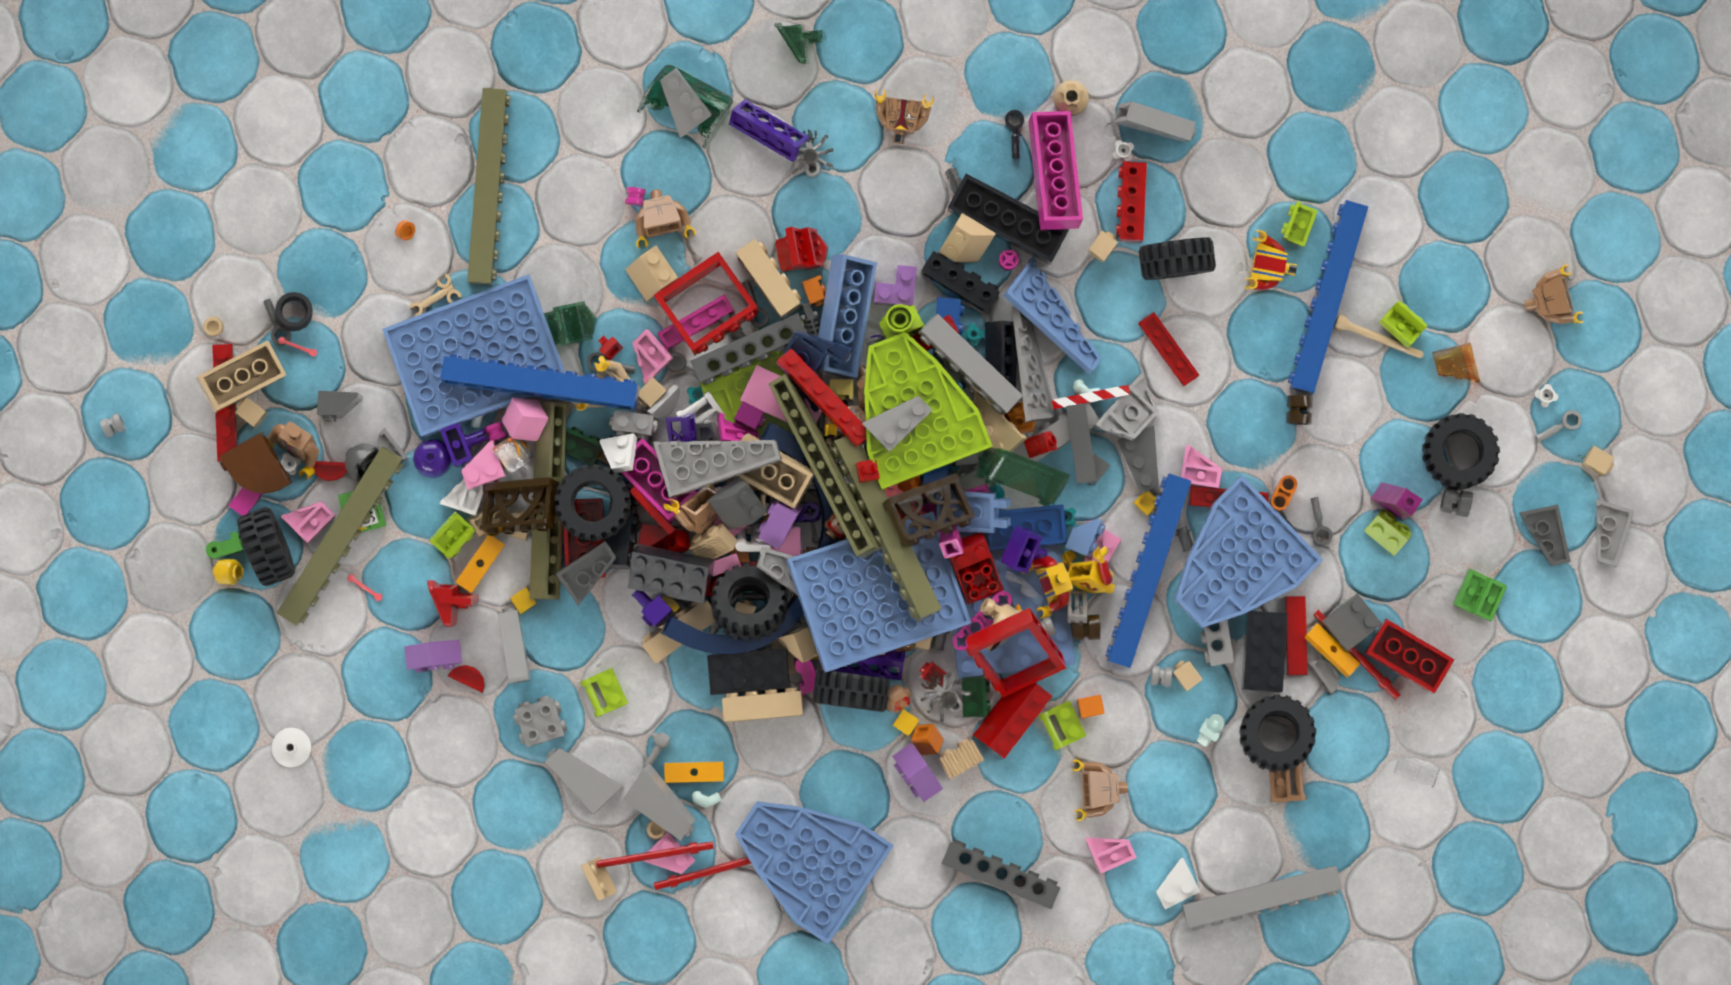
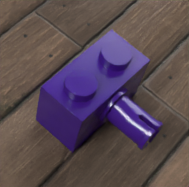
(460, 443)
(1022, 549)
(654, 610)

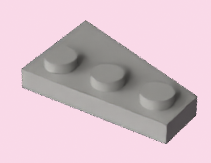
(683, 102)
(897, 422)
(1612, 530)

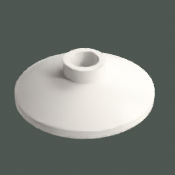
(301, 749)

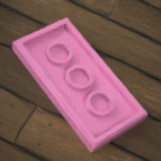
(761, 396)

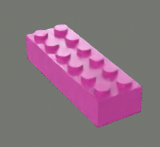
(1055, 170)

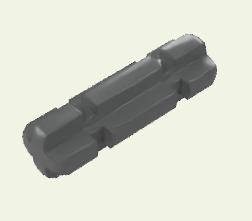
(954, 179)

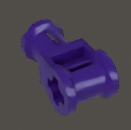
(804, 517)

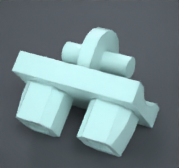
(1210, 729)

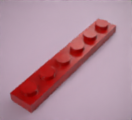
(823, 397)
(226, 418)

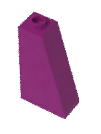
(1396, 500)

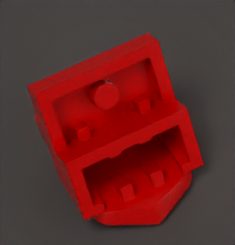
(801, 249)
(448, 600)

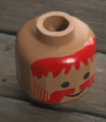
(834, 528)
(898, 698)

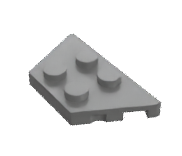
(1129, 412)

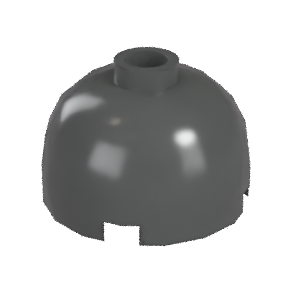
(359, 459)

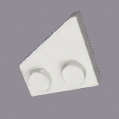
(620, 451)
(464, 499)
(1177, 885)

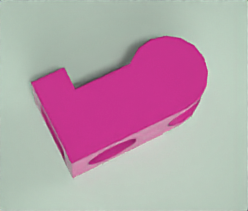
(951, 543)
(808, 675)

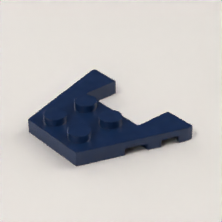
(814, 351)

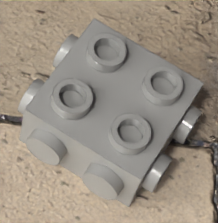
(626, 423)
(539, 721)

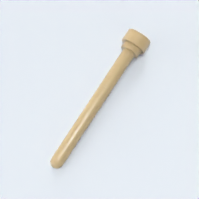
(1342, 324)

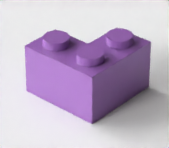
(897, 293)
(779, 523)
(432, 655)
(916, 773)

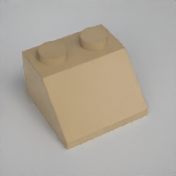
(967, 241)
(651, 273)

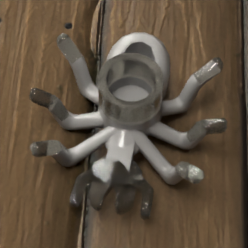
(811, 157)
(945, 695)

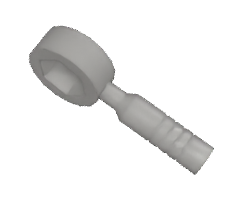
(1556, 428)

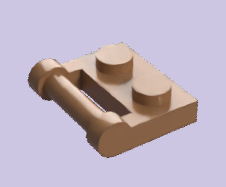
(1280, 785)

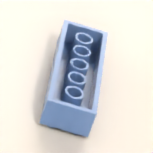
(847, 310)

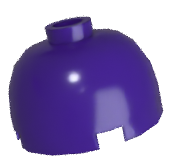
(432, 458)

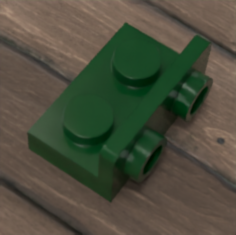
(581, 446)
(975, 704)

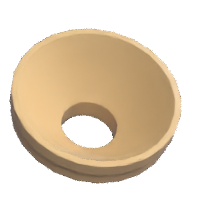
(1063, 104)

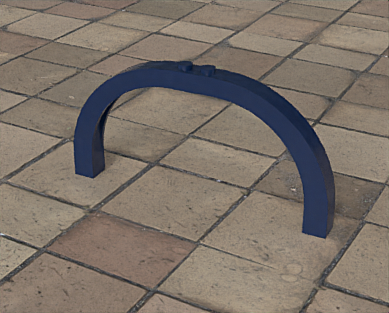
(725, 644)

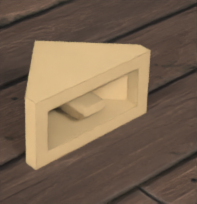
(799, 643)

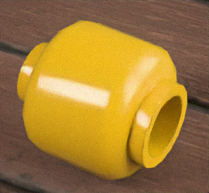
(228, 571)

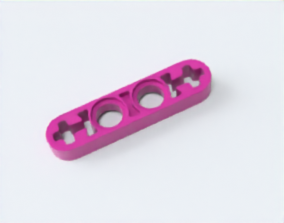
(979, 618)

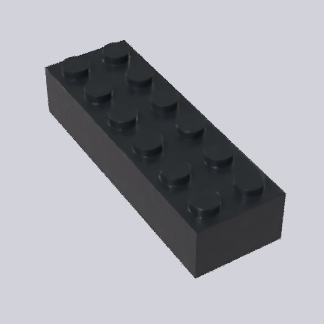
(1007, 218)

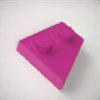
(733, 431)

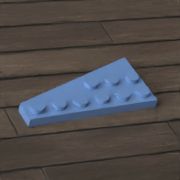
(1048, 312)

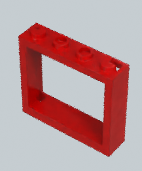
(689, 279)
(1008, 628)

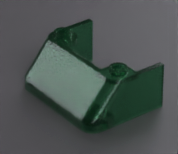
(714, 99)
(1021, 474)

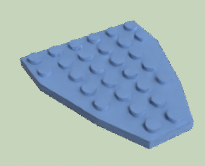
(1241, 558)
(812, 862)

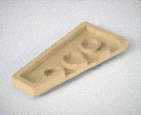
(1000, 431)

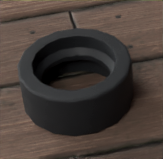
(293, 326)

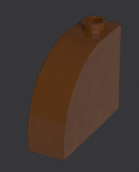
(256, 466)

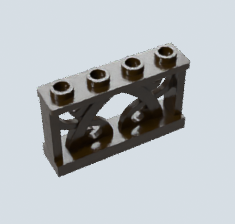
(940, 486)
(500, 491)

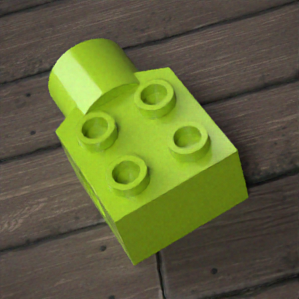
(900, 319)

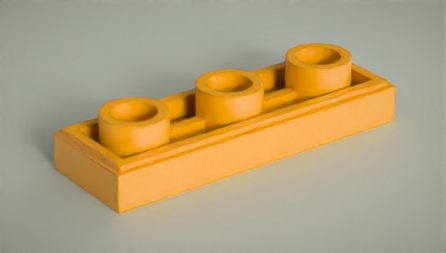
(472, 573)
(1332, 650)
(682, 772)

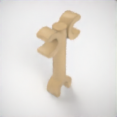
(448, 290)

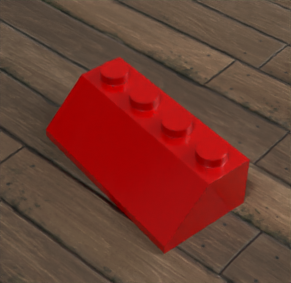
(1011, 718)

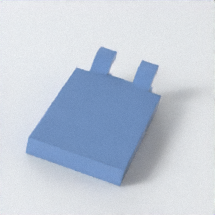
(986, 510)

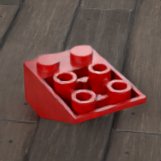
(976, 569)

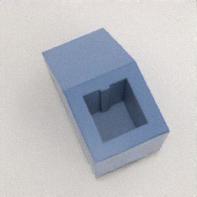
(1084, 537)

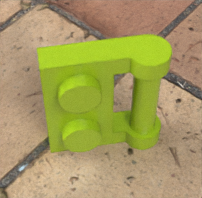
(610, 689)
(1068, 723)

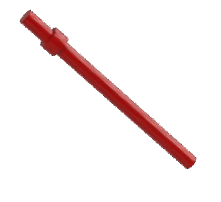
(1383, 682)
(692, 848)
(674, 880)

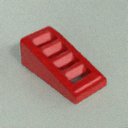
(679, 537)

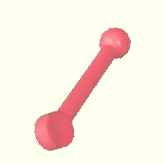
(312, 352)
(351, 578)

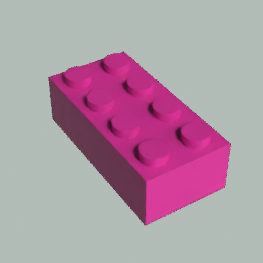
(650, 481)

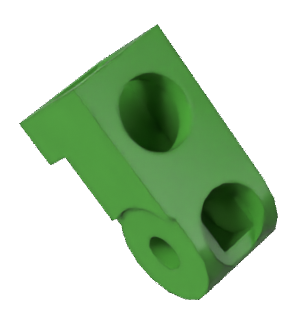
(225, 548)

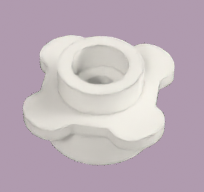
(1123, 145)
(1552, 396)
(294, 463)

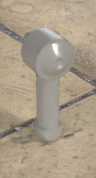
(661, 741)

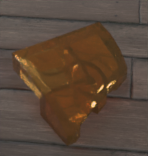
(1457, 362)

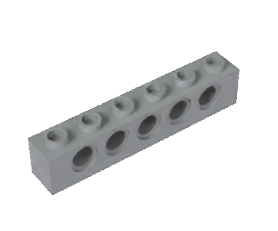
(1222, 656)

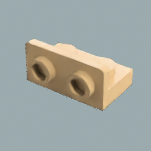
(599, 879)

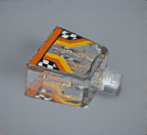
(515, 455)

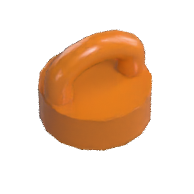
(405, 230)

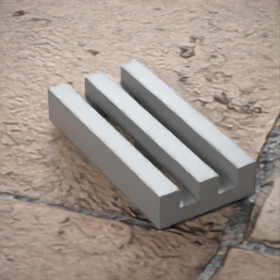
(1076, 616)

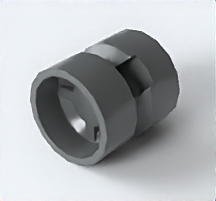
(1463, 504)

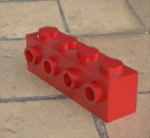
(1132, 202)

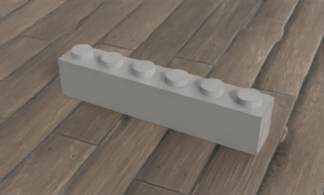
(970, 364)

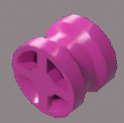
(635, 196)
(1008, 256)
(495, 432)

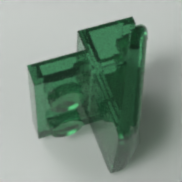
(797, 38)
(571, 323)

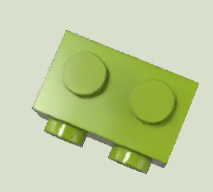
(1299, 224)
(1403, 323)
(1388, 531)
(452, 535)

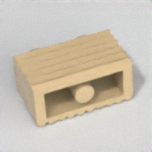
(713, 542)
(960, 759)

